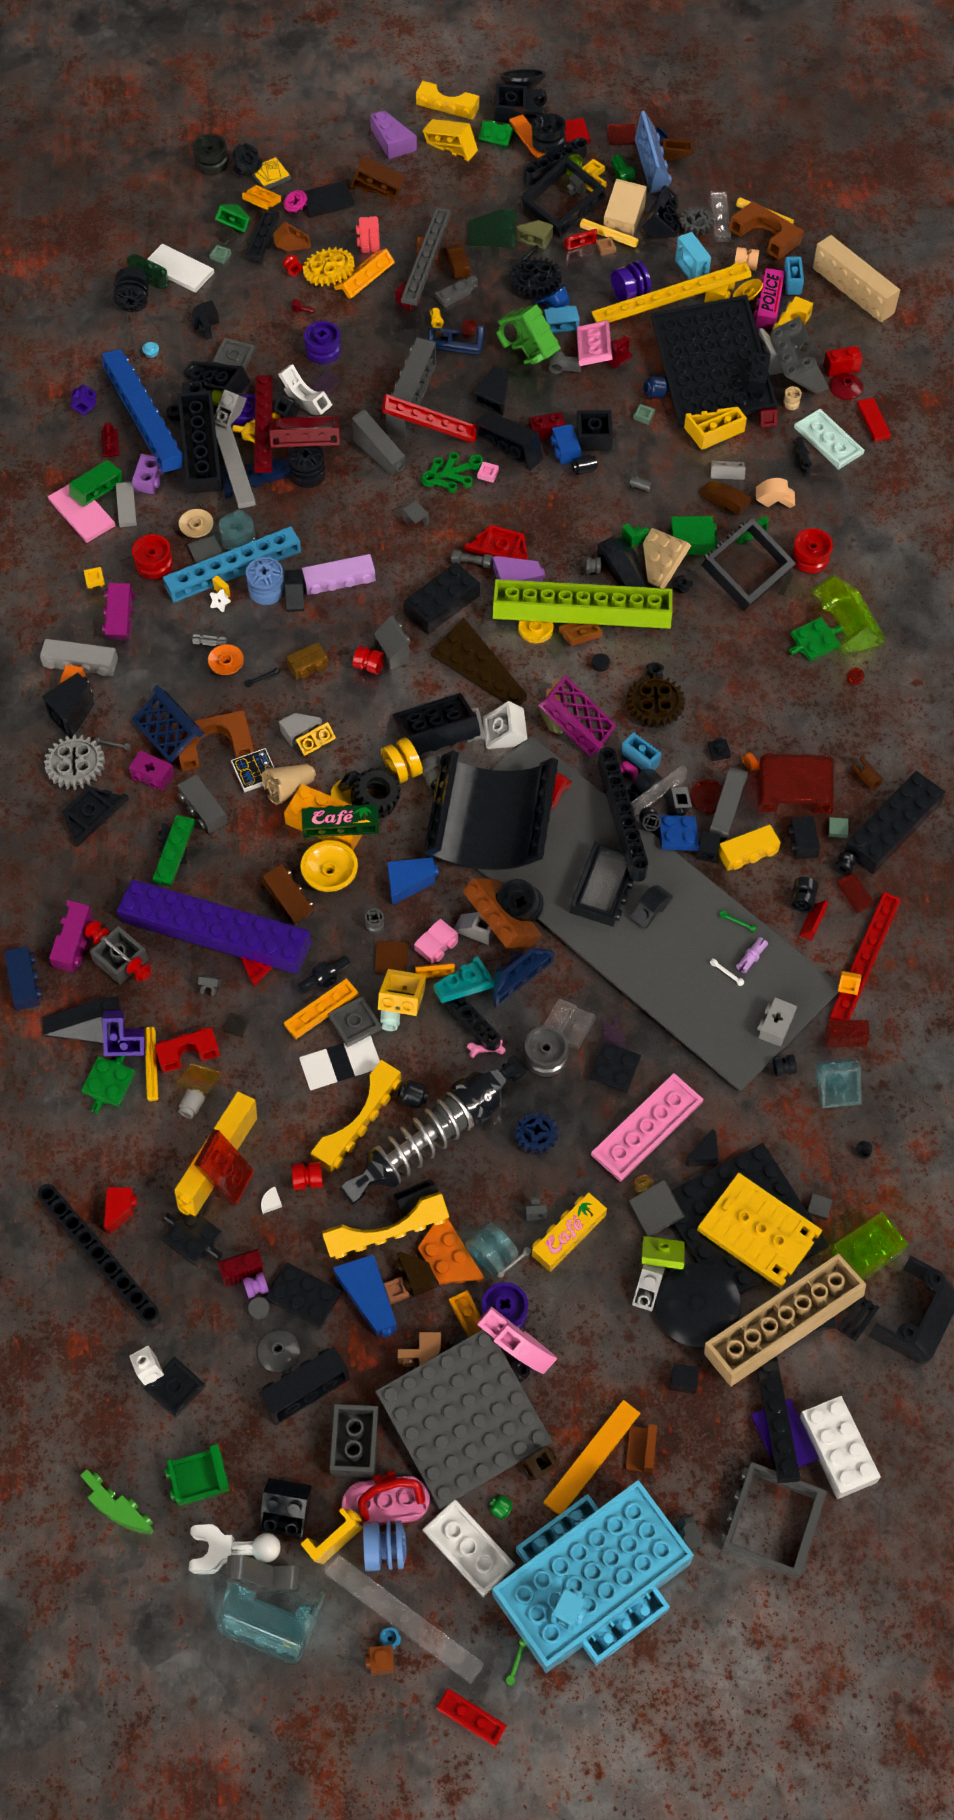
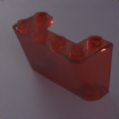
(795, 780)

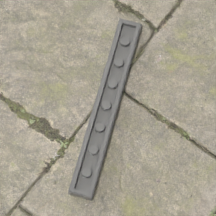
(234, 466)

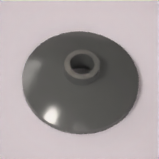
(282, 1360)

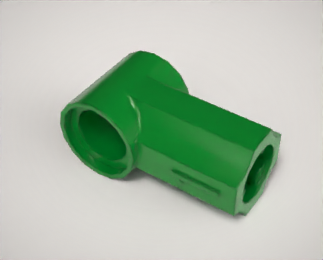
(622, 169)

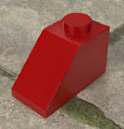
(119, 1207)

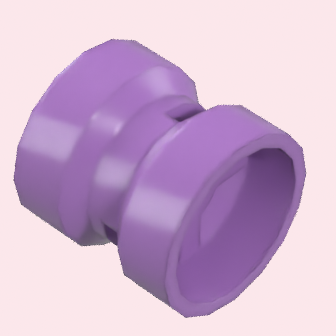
(255, 1285)

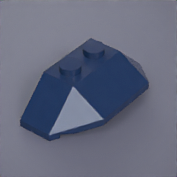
(519, 971)

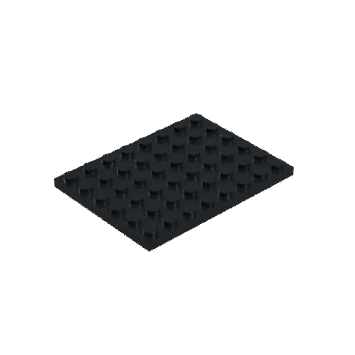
(710, 357)

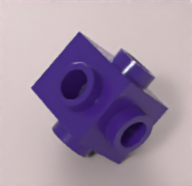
(83, 399)

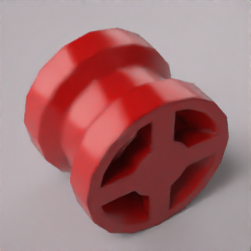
(292, 265)

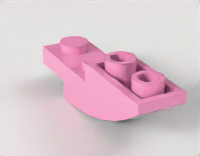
(516, 1342)

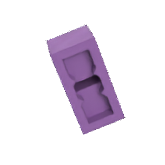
(147, 475)

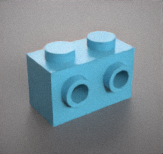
(569, 1610)

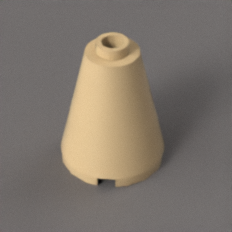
(286, 780)

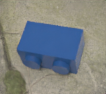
(565, 443)

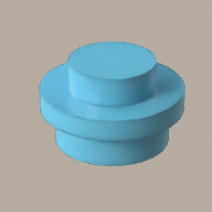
(150, 349)

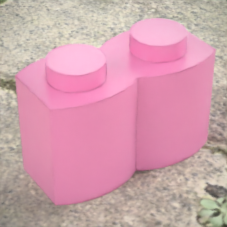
(436, 941)

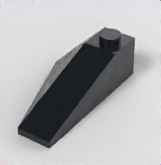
(218, 376)

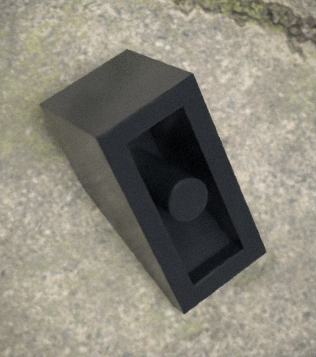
(294, 590)

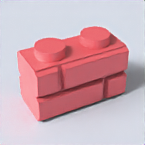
(369, 234)

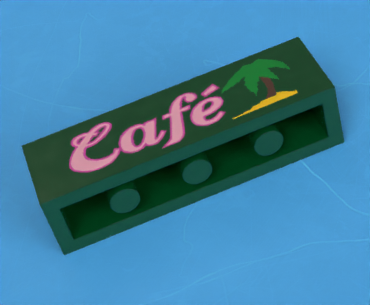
(340, 820)

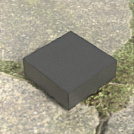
(819, 1206)

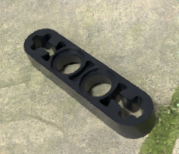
(475, 1019)

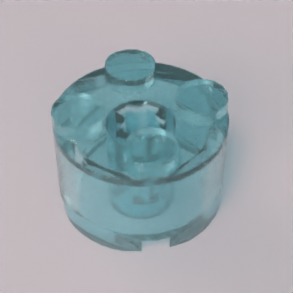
(236, 529)

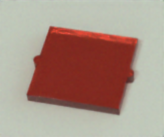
(621, 134)

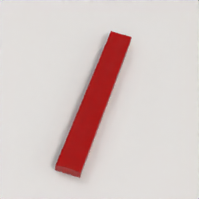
(867, 954)

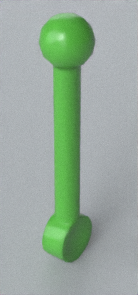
(510, 1679)

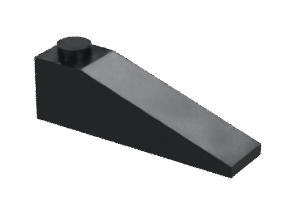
(662, 217)
(621, 562)
(80, 1022)

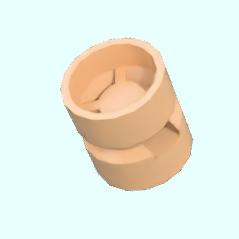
(749, 257)

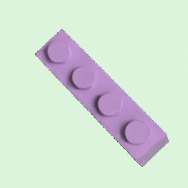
(338, 574)

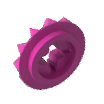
(291, 199)

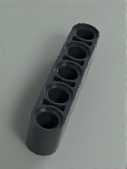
(539, 167)

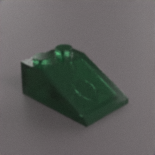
(493, 229)

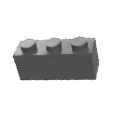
(202, 804)

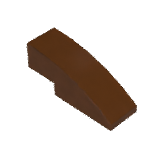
(676, 149)
(457, 260)
(726, 497)

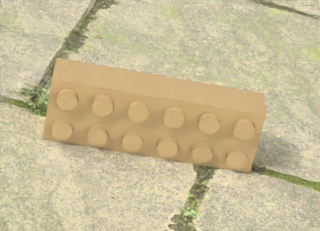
(856, 278)

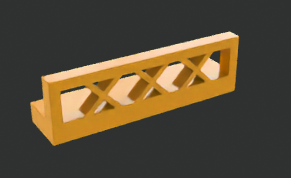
(365, 273)

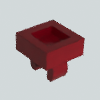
(768, 417)

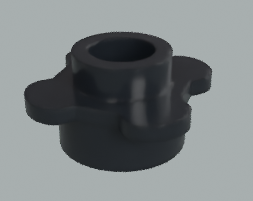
(682, 584)
(654, 666)

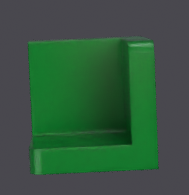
(635, 535)

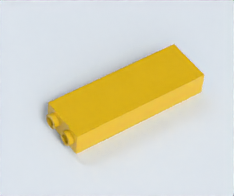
(235, 1126)

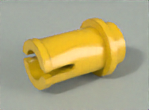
(437, 321)

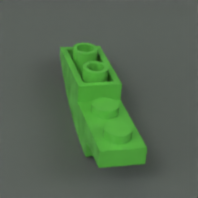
(121, 1511)

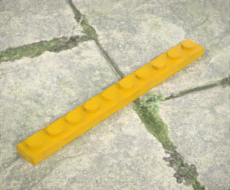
(672, 293)

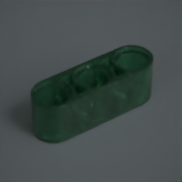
(156, 274)

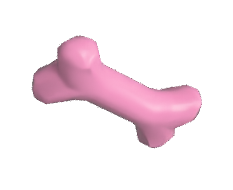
(476, 1049)

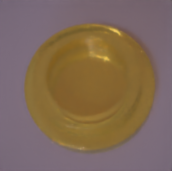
(643, 1183)

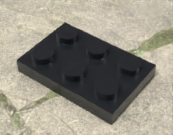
(303, 1295)

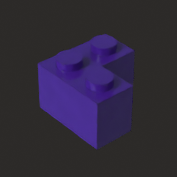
(118, 1040)

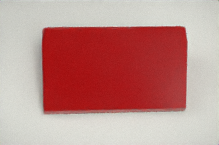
(580, 239)
(813, 920)

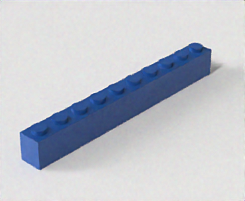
(142, 410)

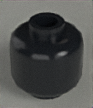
(412, 1094)

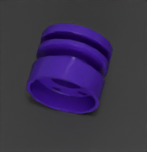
(630, 281)

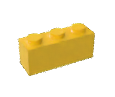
(749, 848)

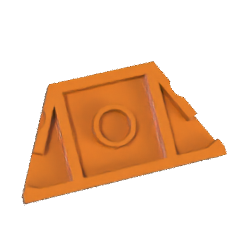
(448, 1256)

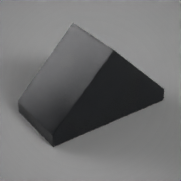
(705, 1152)

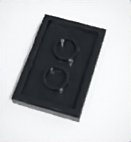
(328, 199)

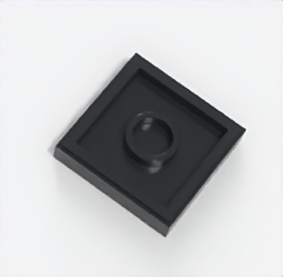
(175, 1387)

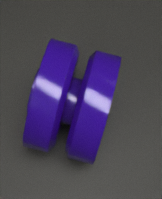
(322, 342)
(510, 1298)

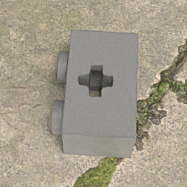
(781, 1012)

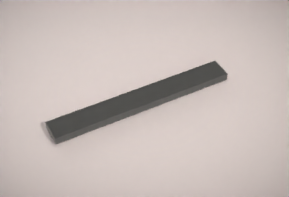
(426, 256)

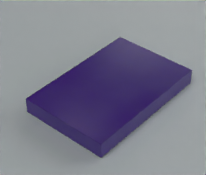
(803, 1447)

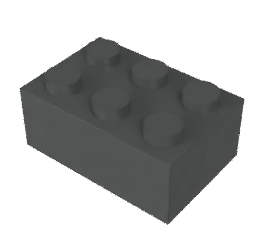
(354, 1441)

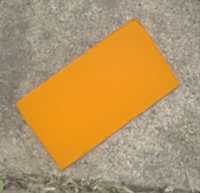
(435, 970)

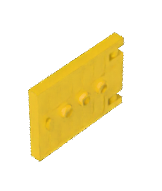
(759, 1230)

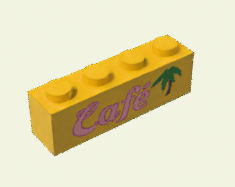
(568, 1232)

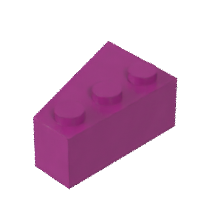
(118, 611)
(72, 941)

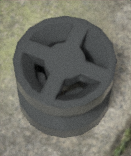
(593, 565)

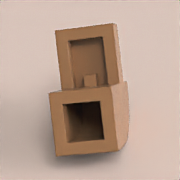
(428, 1348)

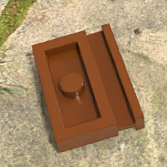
(580, 633)

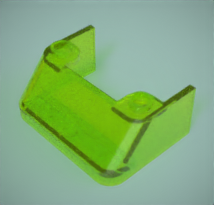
(851, 613)

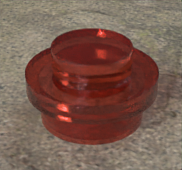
(468, 327)
(855, 676)

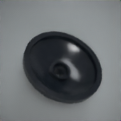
(523, 77)

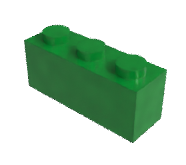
(95, 483)

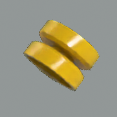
(401, 760)

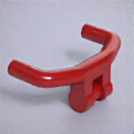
(385, 1483)

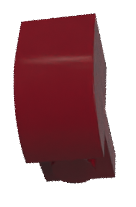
(620, 352)

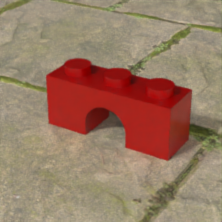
(170, 1051)

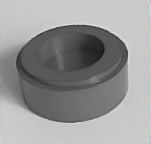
(259, 1308)

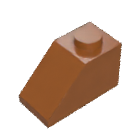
(291, 238)

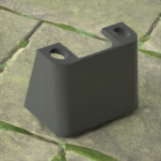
(788, 343)

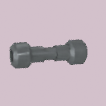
(485, 560)

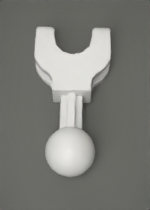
(264, 1548)

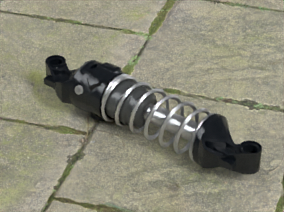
(465, 1106)

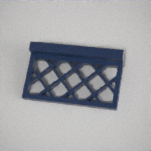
(175, 714)

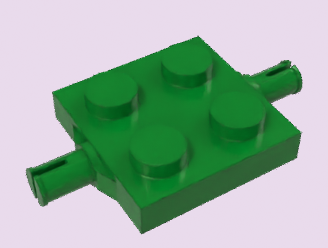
(815, 639)
(108, 1082)

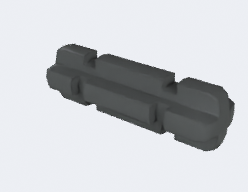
(210, 640)

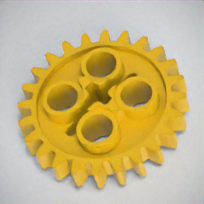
(328, 266)

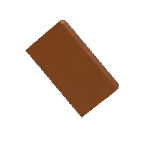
(641, 1449)

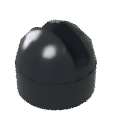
(862, 1154)

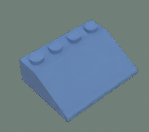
(651, 155)

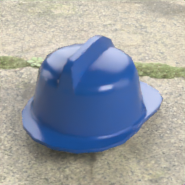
(556, 299)

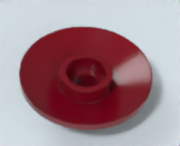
(846, 386)

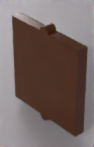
(391, 956)

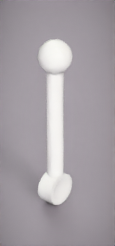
(740, 981)

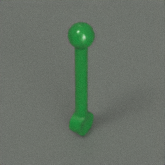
(723, 914)

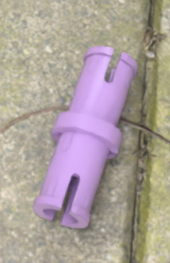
(752, 955)

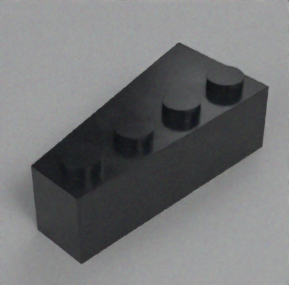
(511, 438)

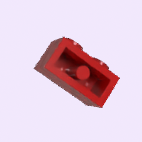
(842, 361)

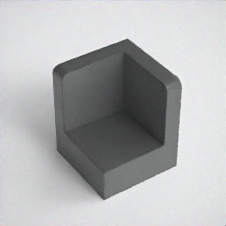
(415, 513)

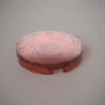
(706, 795)

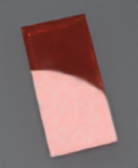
(224, 1167)

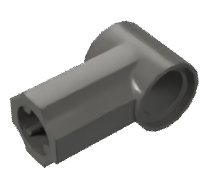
(561, 363)

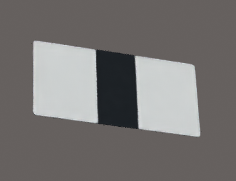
(339, 1063)

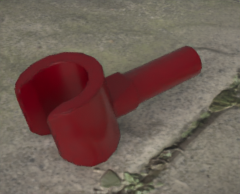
(297, 307)

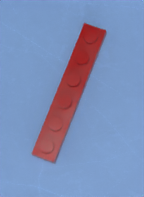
(429, 418)

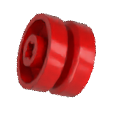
(812, 550)
(152, 556)

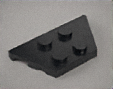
(91, 811)

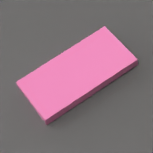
(594, 343)
(87, 520)

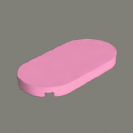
(388, 1505)

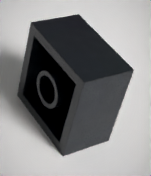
(594, 429)

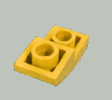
(315, 738)

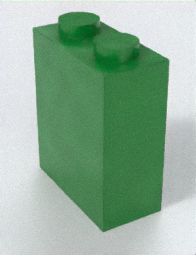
(697, 531)

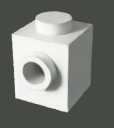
(146, 1365)

